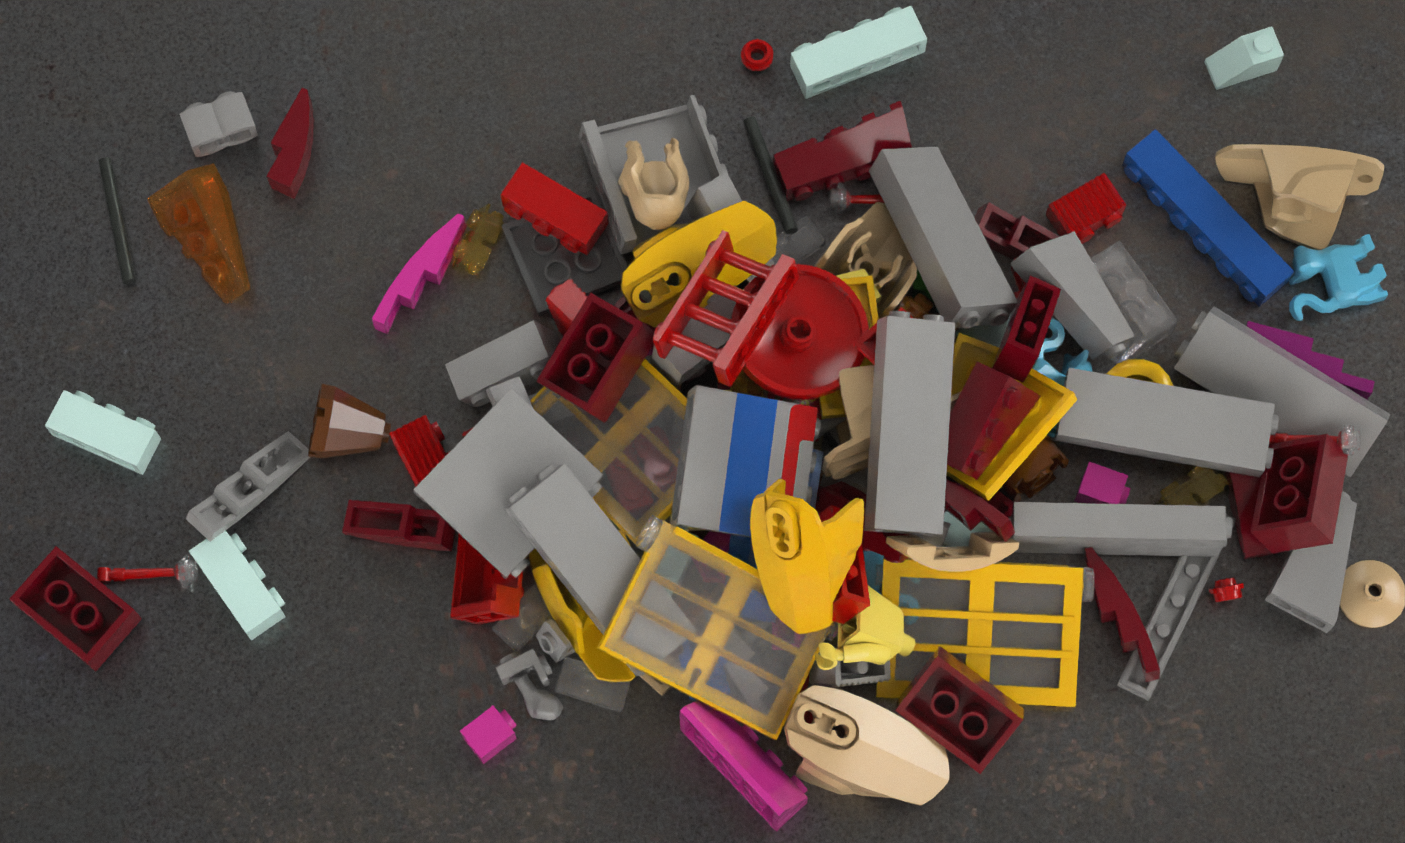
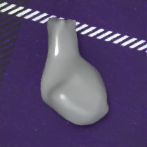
(539, 702)

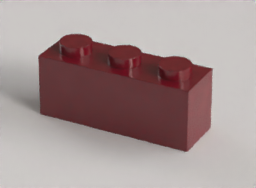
(1026, 329)

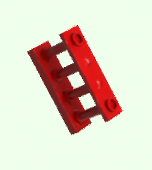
(744, 333)

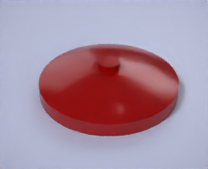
(807, 337)

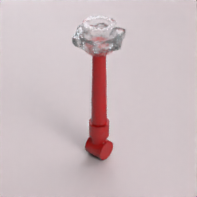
(841, 199)
(1347, 439)
(184, 571)

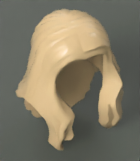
(655, 187)

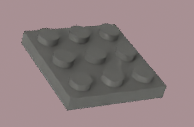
(548, 263)

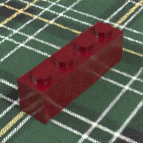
(841, 155)

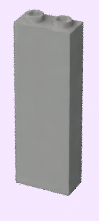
(943, 237)
(1246, 365)
(1168, 423)
(910, 425)
(1120, 529)
(576, 542)

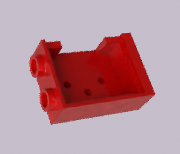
(481, 591)

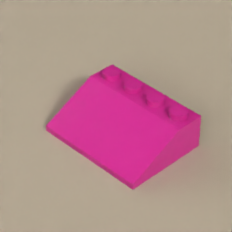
(744, 763)

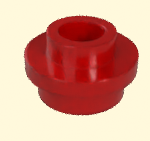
(757, 46)
(1226, 589)

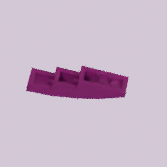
(1301, 347)

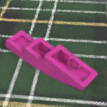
(425, 265)

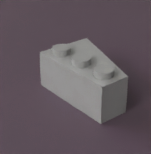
(515, 354)
(682, 365)

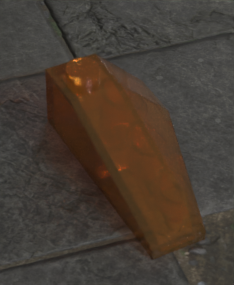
(202, 219)

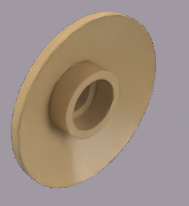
(1364, 608)

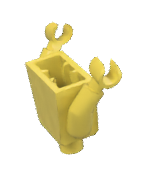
(869, 636)

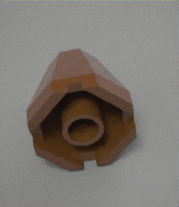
(345, 425)

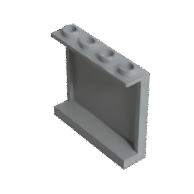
(607, 154)
(490, 465)

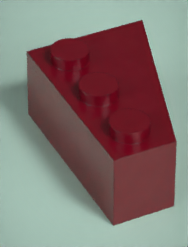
(985, 418)

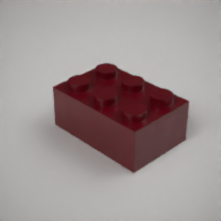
(597, 357)
(1300, 494)
(75, 608)
(960, 710)

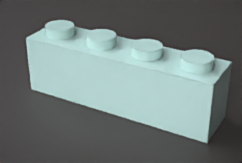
(858, 51)

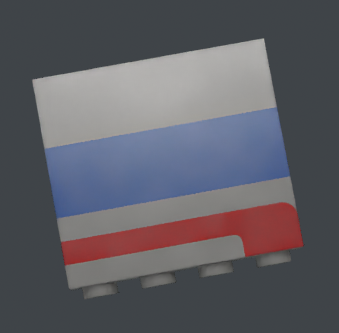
(737, 450)

